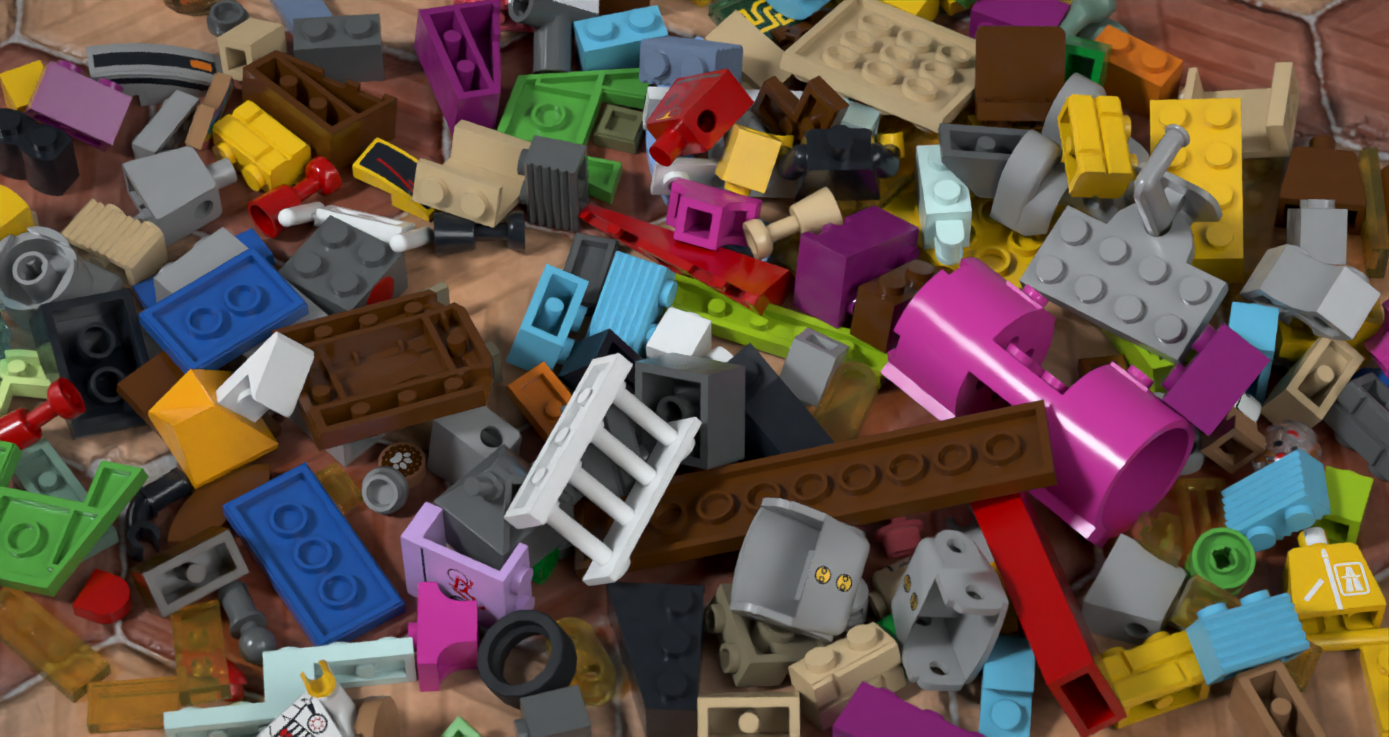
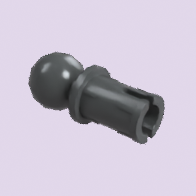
(246, 622)

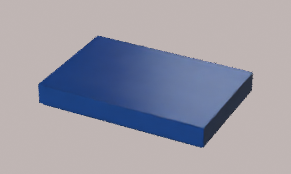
(223, 313)

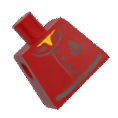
(695, 114)

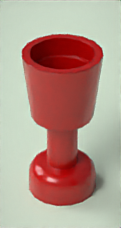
(320, 178)
(24, 426)

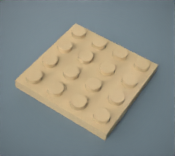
(888, 62)

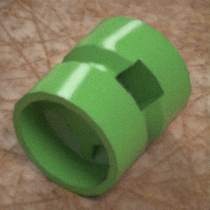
(1222, 558)

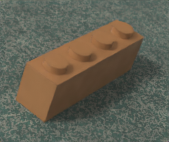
(1270, 704)

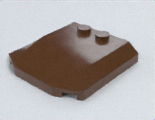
(390, 368)

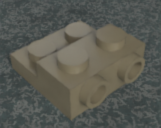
(750, 649)

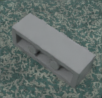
(167, 127)

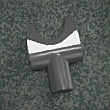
(553, 29)

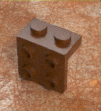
(1017, 73)

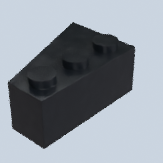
(662, 651)

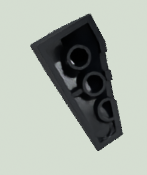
(773, 414)

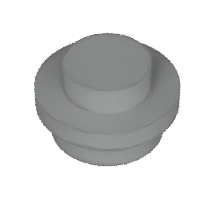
(385, 490)

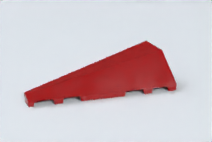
(732, 274)

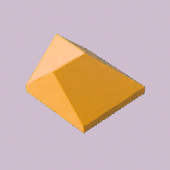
(204, 434)

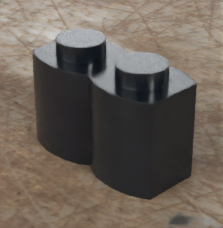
(36, 153)

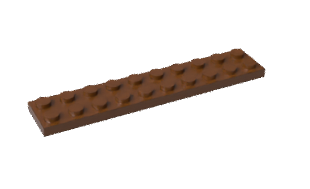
(848, 480)

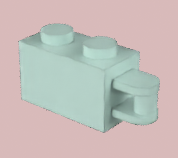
(942, 206)

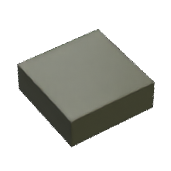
(620, 129)

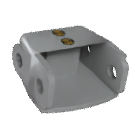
(799, 570)
(961, 603)

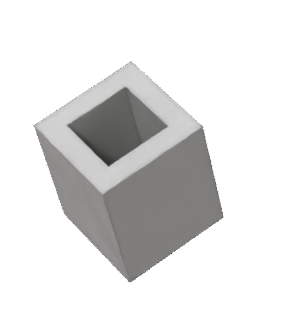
(812, 365)

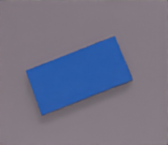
(313, 558)

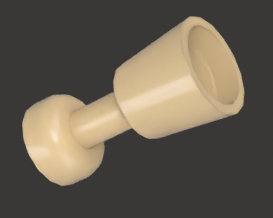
(805, 216)

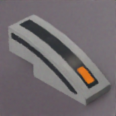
(153, 69)

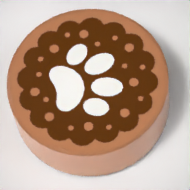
(407, 459)

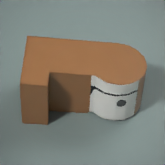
(1238, 434)

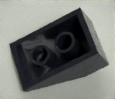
(94, 346)

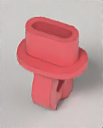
(899, 536)

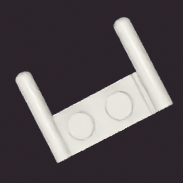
(395, 232)

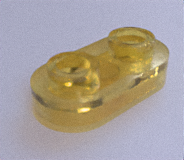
(590, 659)

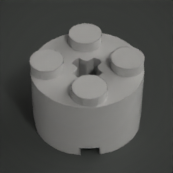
(39, 270)

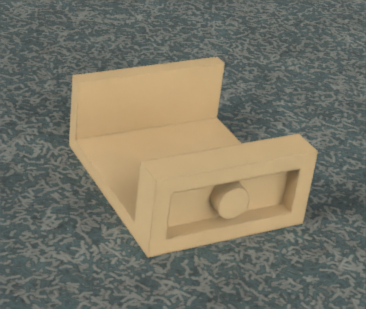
(1266, 113)
(478, 177)

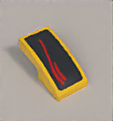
(394, 173)

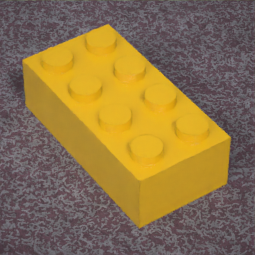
(1215, 165)

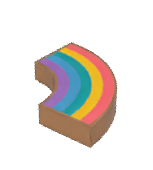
(210, 111)

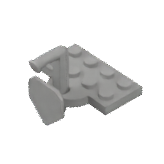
(1138, 266)

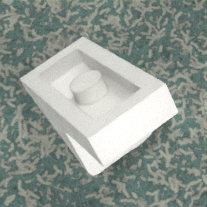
(268, 379)

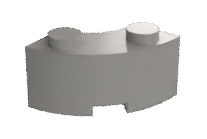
(1319, 294)

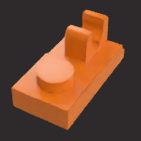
(539, 398)

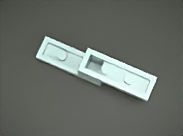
(352, 664)

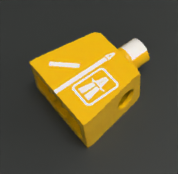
(1331, 585)

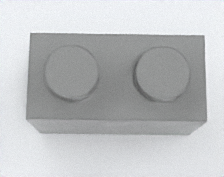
(1319, 230)

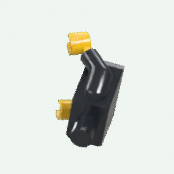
(841, 160)

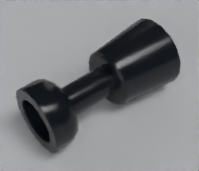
(459, 234)

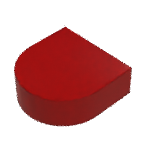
(103, 598)

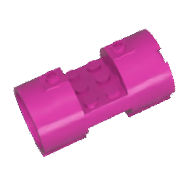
(980, 345)

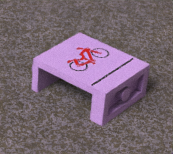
(461, 577)

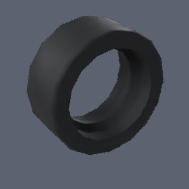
(505, 636)

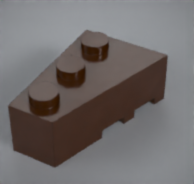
(322, 112)

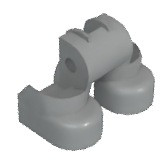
(1037, 179)

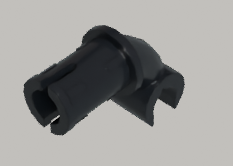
(145, 507)

